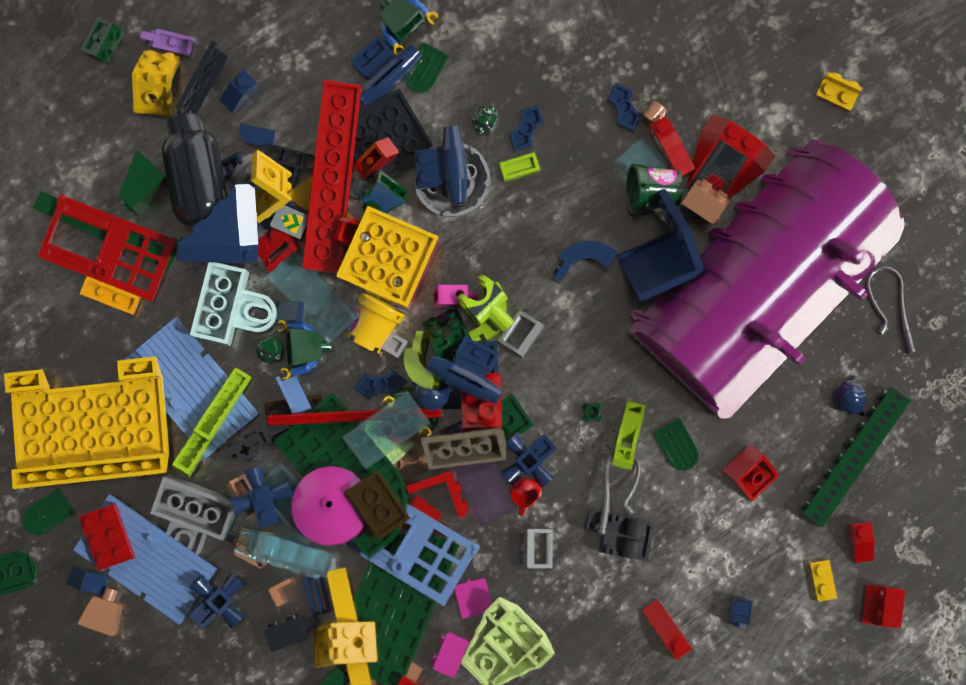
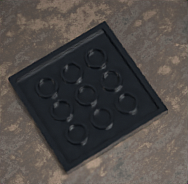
(393, 119)

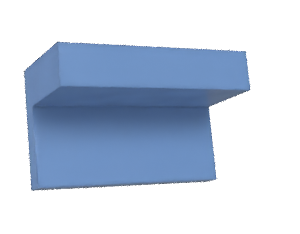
(294, 395)

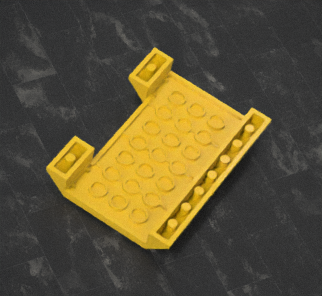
(89, 428)

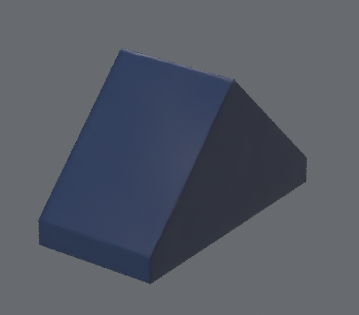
(87, 580)

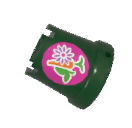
(647, 183)

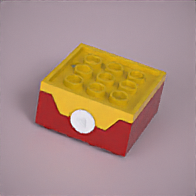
(388, 258)

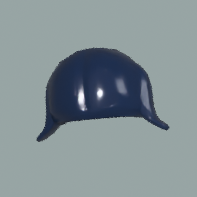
(850, 397)
(431, 399)

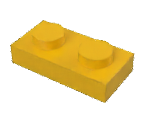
(823, 580)

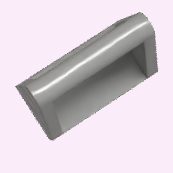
(529, 339)
(526, 548)

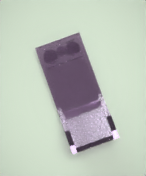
(482, 485)

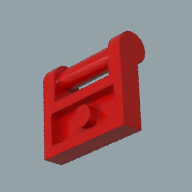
(271, 242)

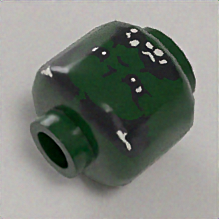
(484, 118)
(269, 349)

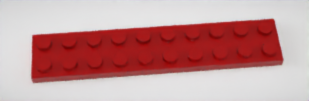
(331, 175)

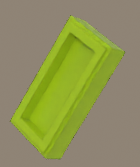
(519, 166)

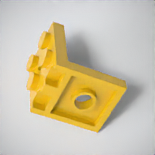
(154, 76)
(274, 185)
(335, 646)

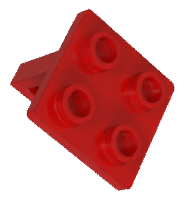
(883, 606)

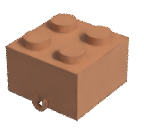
(706, 201)

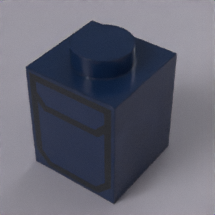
(740, 612)

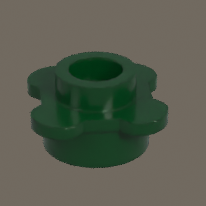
(592, 407)

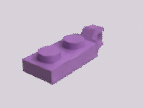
(168, 41)

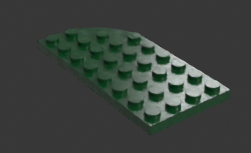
(322, 446)
(398, 610)

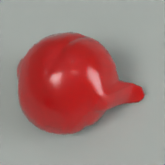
(525, 493)

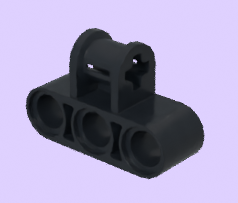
(296, 167)

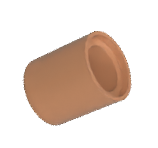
(654, 112)

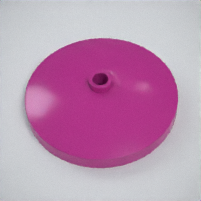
(314, 519)

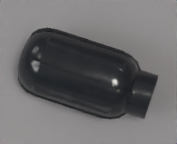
(192, 168)

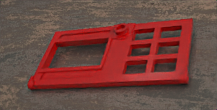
(111, 250)

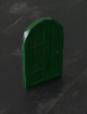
(427, 69)
(677, 445)
(47, 513)

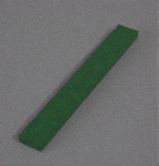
(47, 204)

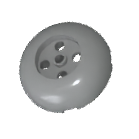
(478, 182)

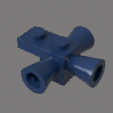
(529, 459)
(261, 498)
(215, 601)

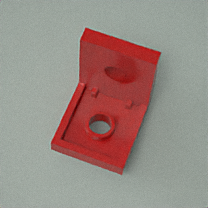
(454, 488)

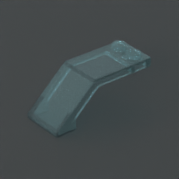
(321, 305)

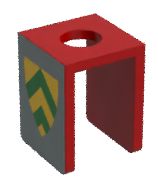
(290, 222)

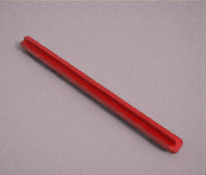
(332, 417)

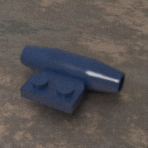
(382, 68)
(444, 166)
(468, 371)

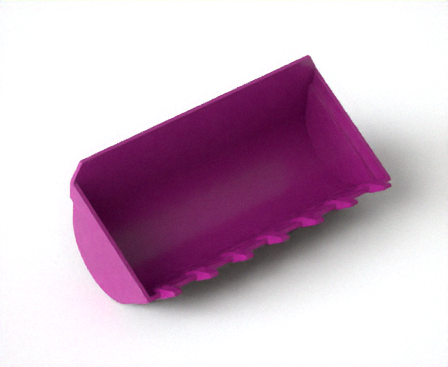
(772, 276)

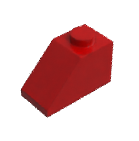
(376, 157)
(862, 541)

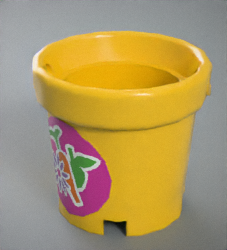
(374, 322)

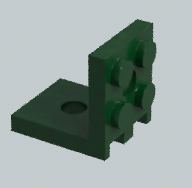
(446, 333)

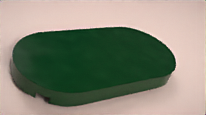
(17, 571)

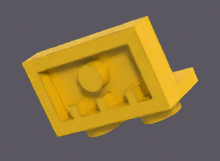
(838, 91)

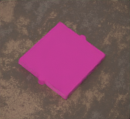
(473, 598)

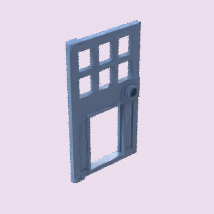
(411, 547)

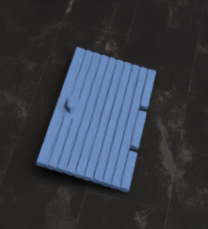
(192, 382)
(160, 566)

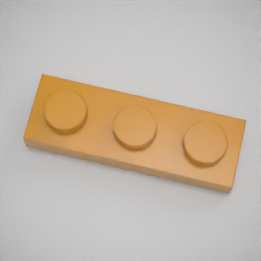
(110, 295)

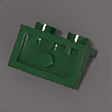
(102, 40)

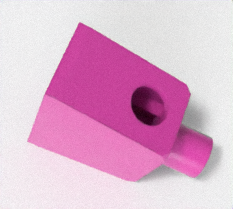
(445, 296)

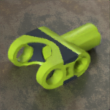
(488, 306)

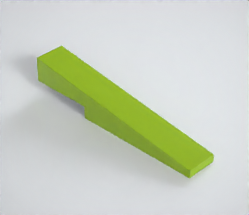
(211, 422)

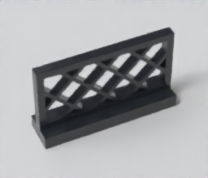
(203, 80)

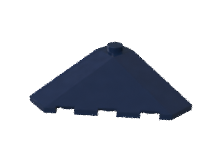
(227, 232)

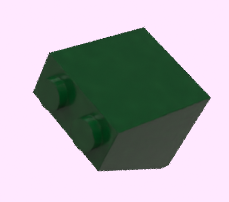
(141, 185)

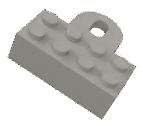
(193, 511)

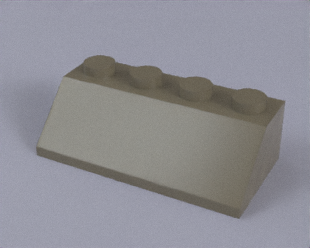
(465, 448)

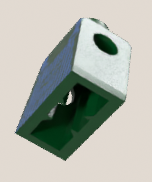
(384, 193)

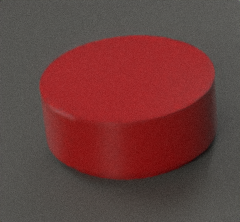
(488, 411)

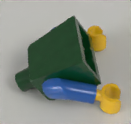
(401, 19)
(303, 347)

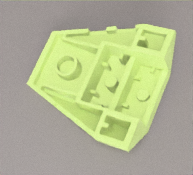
(506, 645)

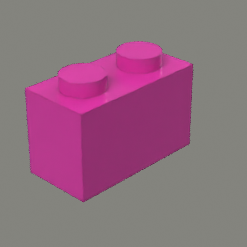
(450, 654)

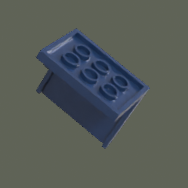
(665, 259)

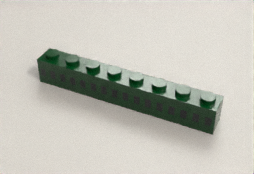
(855, 457)

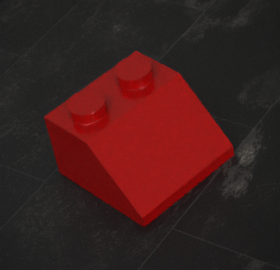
(751, 472)

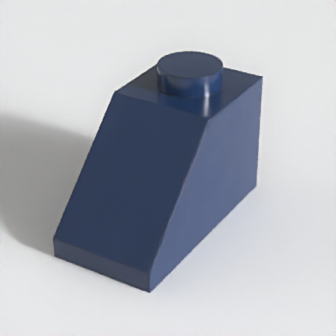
(239, 91)

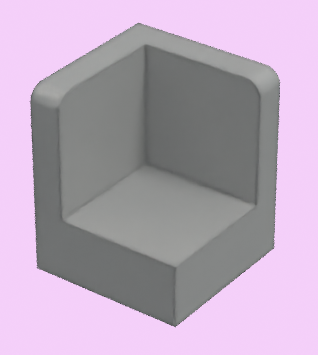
(394, 346)

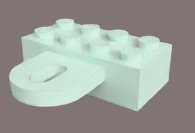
(226, 305)

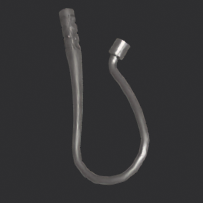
(883, 328)
(605, 509)

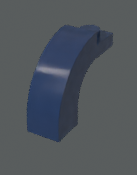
(587, 250)

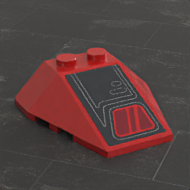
(728, 156)

